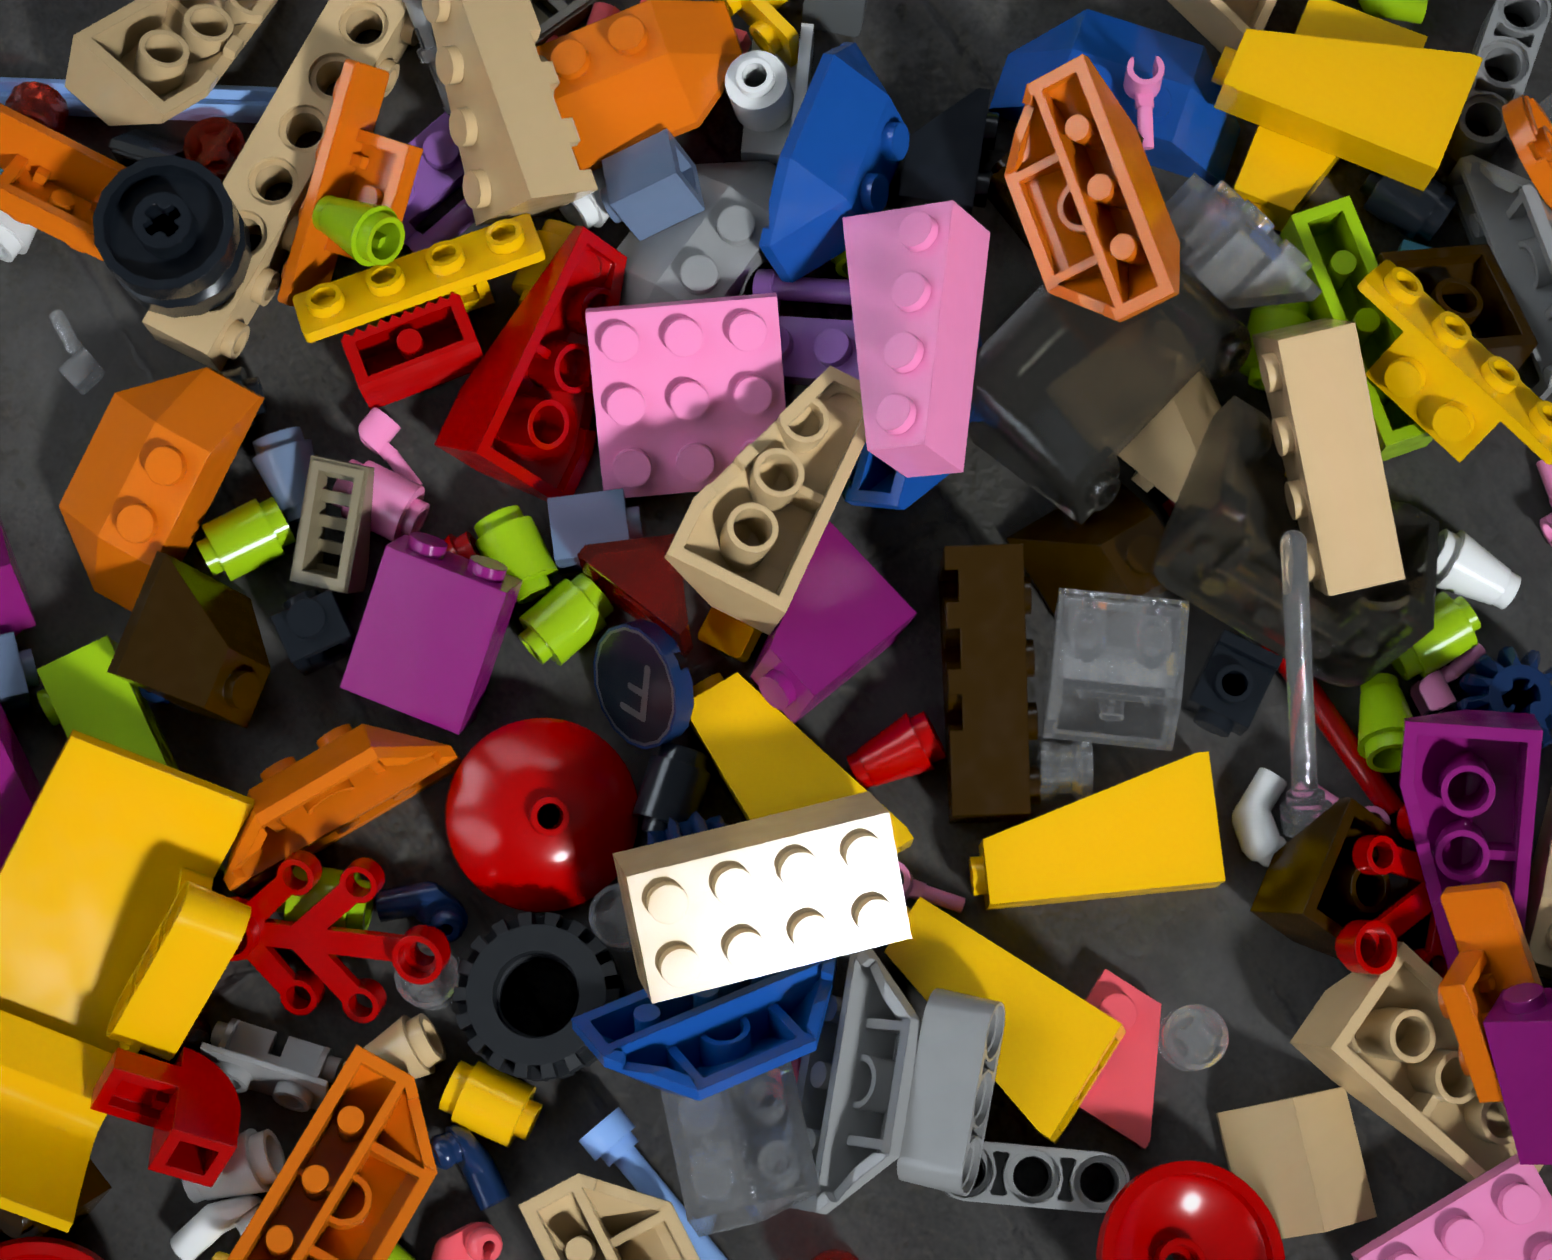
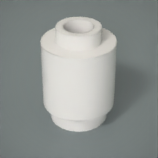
(759, 91)

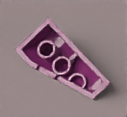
(1471, 802)

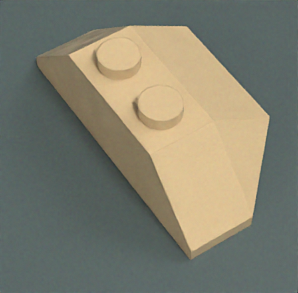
(605, 1222)

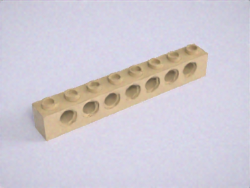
(273, 158)

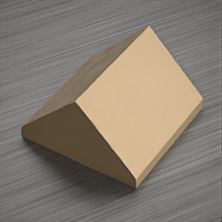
(1301, 1160)

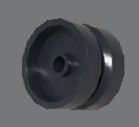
(172, 236)

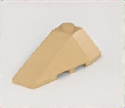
(158, 56)

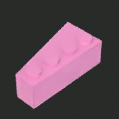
(917, 330)

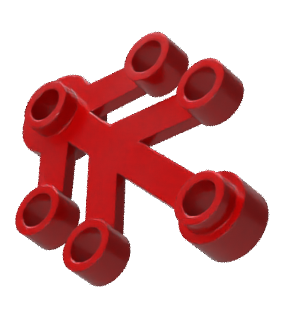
(1381, 934)
(320, 942)

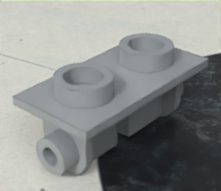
(293, 1080)

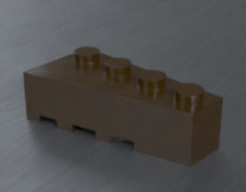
(986, 683)

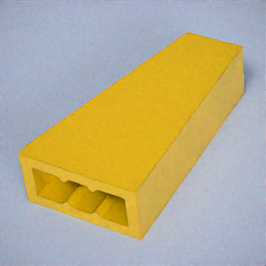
(1350, 97)
(1282, 171)
(766, 756)
(1117, 843)
(1051, 1036)

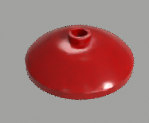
(496, 807)
(1189, 1214)

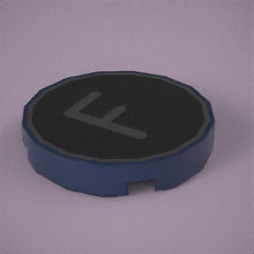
(643, 684)

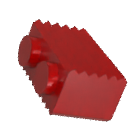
(413, 351)

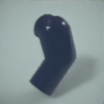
(425, 902)
(475, 1162)

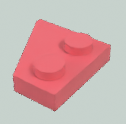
(1126, 1086)

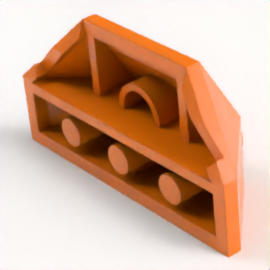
(642, 73)
(1090, 197)
(153, 475)
(330, 795)
(350, 1174)

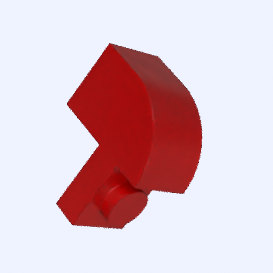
(186, 1104)

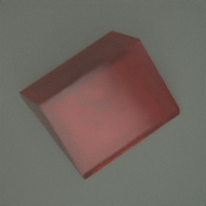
(642, 583)

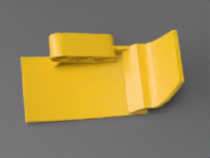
(102, 950)

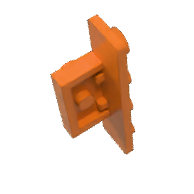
(351, 166)
(51, 180)
(1489, 959)

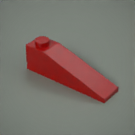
(532, 393)

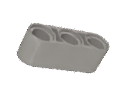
(1513, 52)
(951, 1091)
(1063, 1181)

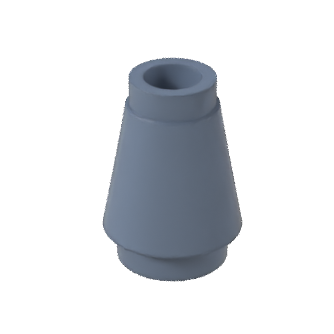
(284, 466)

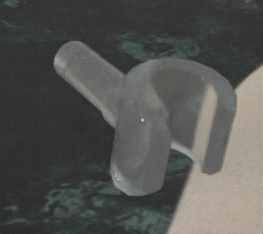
(81, 367)

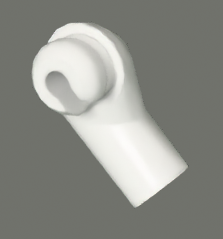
(1254, 820)
(211, 1223)

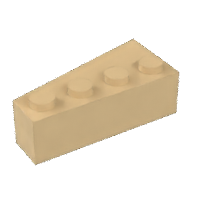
(505, 110)
(1330, 453)

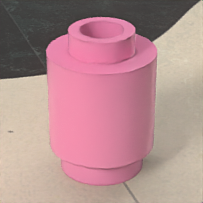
(395, 504)

